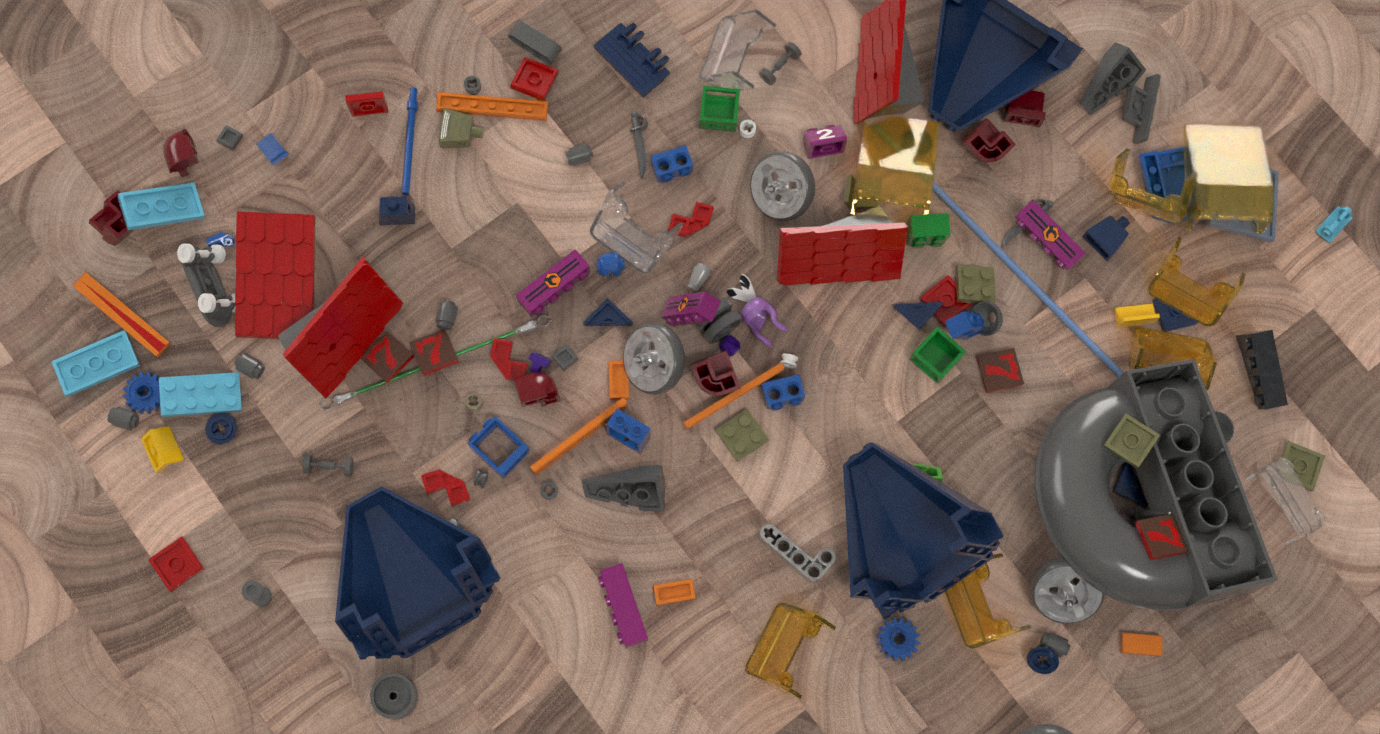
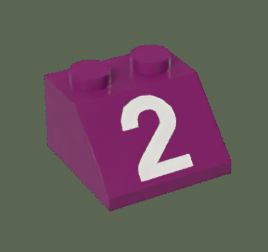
(824, 141)

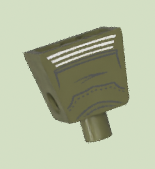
(458, 130)

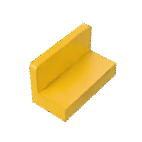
(1135, 315)
(161, 448)

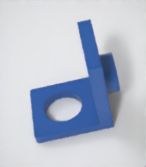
(272, 149)

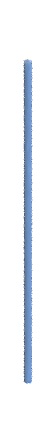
(1026, 279)

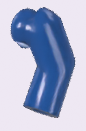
(222, 239)

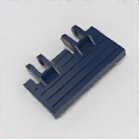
(632, 62)

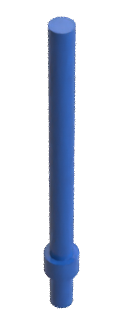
(412, 107)

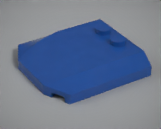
(1163, 173)

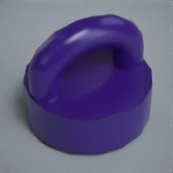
(730, 344)

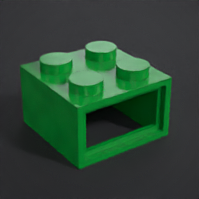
(719, 111)
(928, 230)
(937, 355)

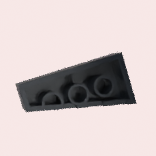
(1263, 368)

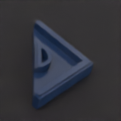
(918, 313)
(607, 315)
(1171, 318)
(1129, 486)

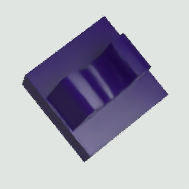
(539, 361)

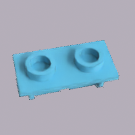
(1334, 223)

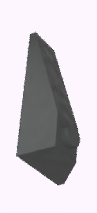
(1115, 72)
(635, 487)

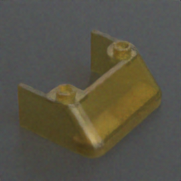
(1171, 208)
(1188, 295)
(1159, 347)
(973, 611)
(780, 644)

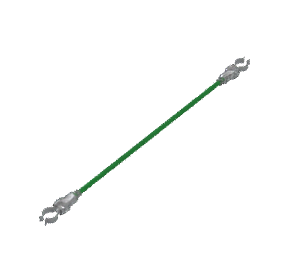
(340, 399)

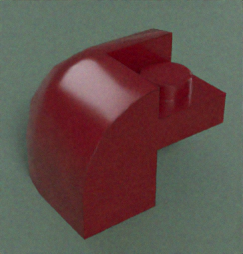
(987, 142)
(180, 152)
(111, 221)
(716, 374)
(537, 388)

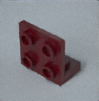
(1026, 110)

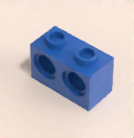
(670, 160)
(965, 325)
(781, 388)

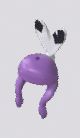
(755, 310)

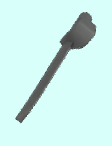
(639, 140)
(1013, 232)
(1139, 514)

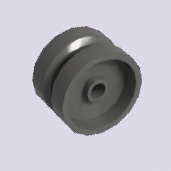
(723, 323)
(382, 697)

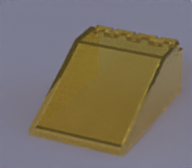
(897, 161)
(1230, 175)

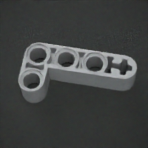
(794, 550)

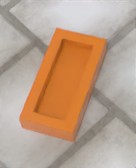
(618, 381)
(674, 592)
(1141, 644)

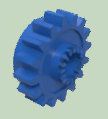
(137, 387)
(887, 639)

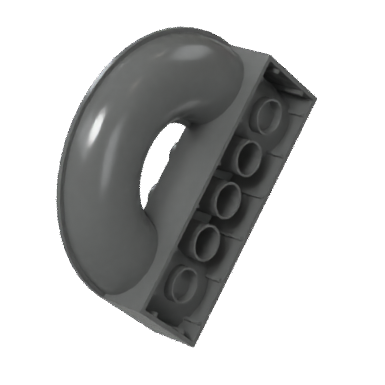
(1182, 473)

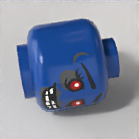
(610, 265)

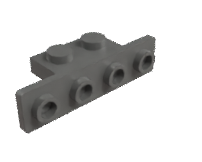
(1140, 107)

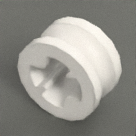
(749, 123)
(789, 360)

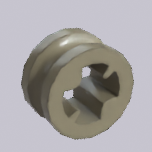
(467, 402)

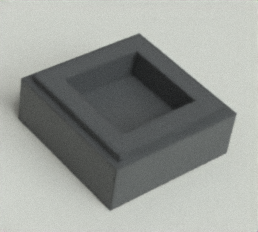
(229, 137)
(564, 357)

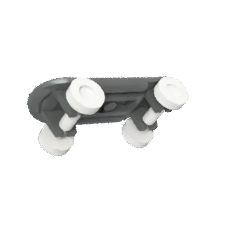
(205, 282)

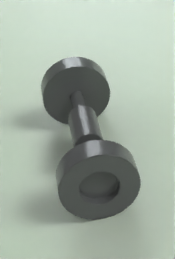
(767, 75)
(308, 463)
(256, 593)

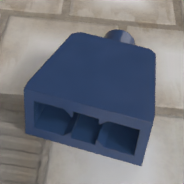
(395, 211)
(1107, 236)

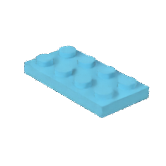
(161, 206)
(95, 363)
(200, 394)

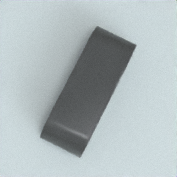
(535, 42)

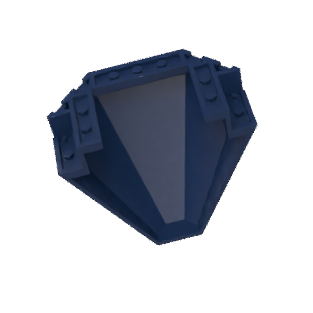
(991, 57)
(909, 532)
(407, 576)

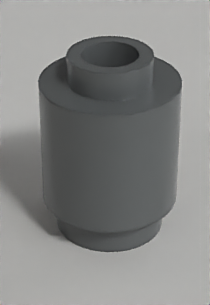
(579, 154)
(446, 315)
(249, 366)
(123, 418)
(1055, 642)

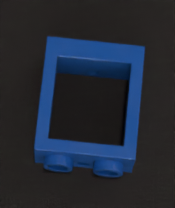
(623, 425)
(512, 461)

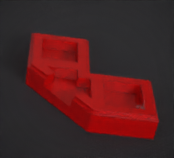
(700, 219)
(501, 356)
(441, 480)

